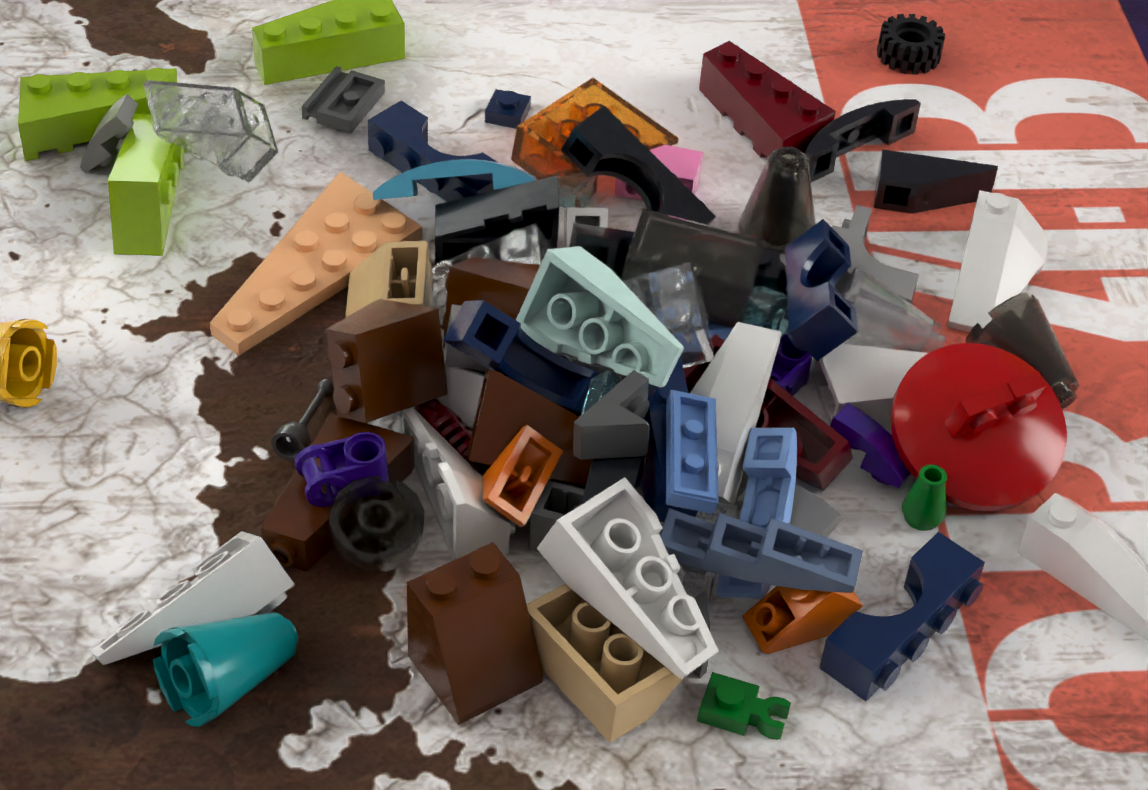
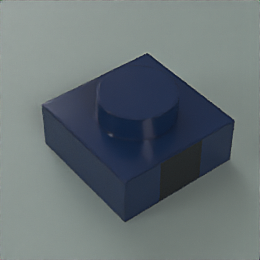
(507, 108)

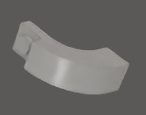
(854, 234)

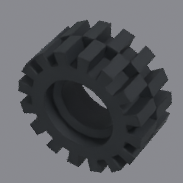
(910, 43)

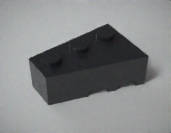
(494, 214)

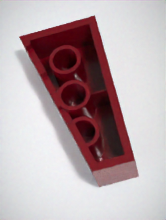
(761, 100)
(820, 449)

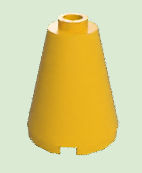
(26, 362)

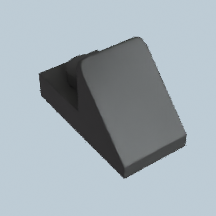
(615, 423)

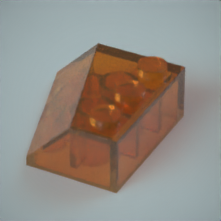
(543, 135)

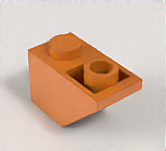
(798, 616)

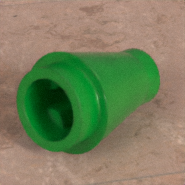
(926, 501)

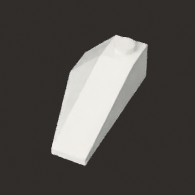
(620, 566)

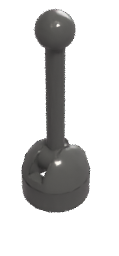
(294, 435)

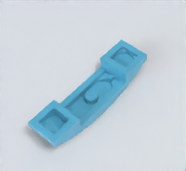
(406, 183)

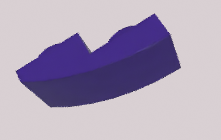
(870, 437)

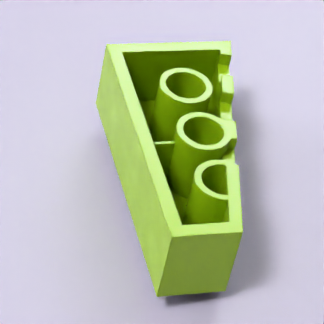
(328, 36)
(69, 107)
(143, 189)

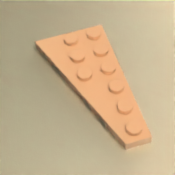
(311, 262)

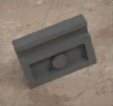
(343, 99)

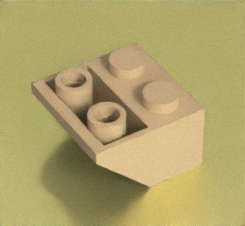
(392, 273)

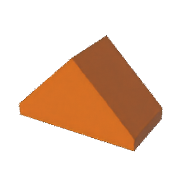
(520, 475)

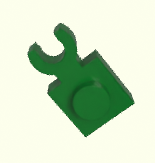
(735, 705)

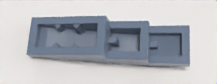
(770, 556)

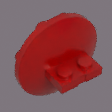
(982, 422)

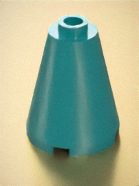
(220, 661)

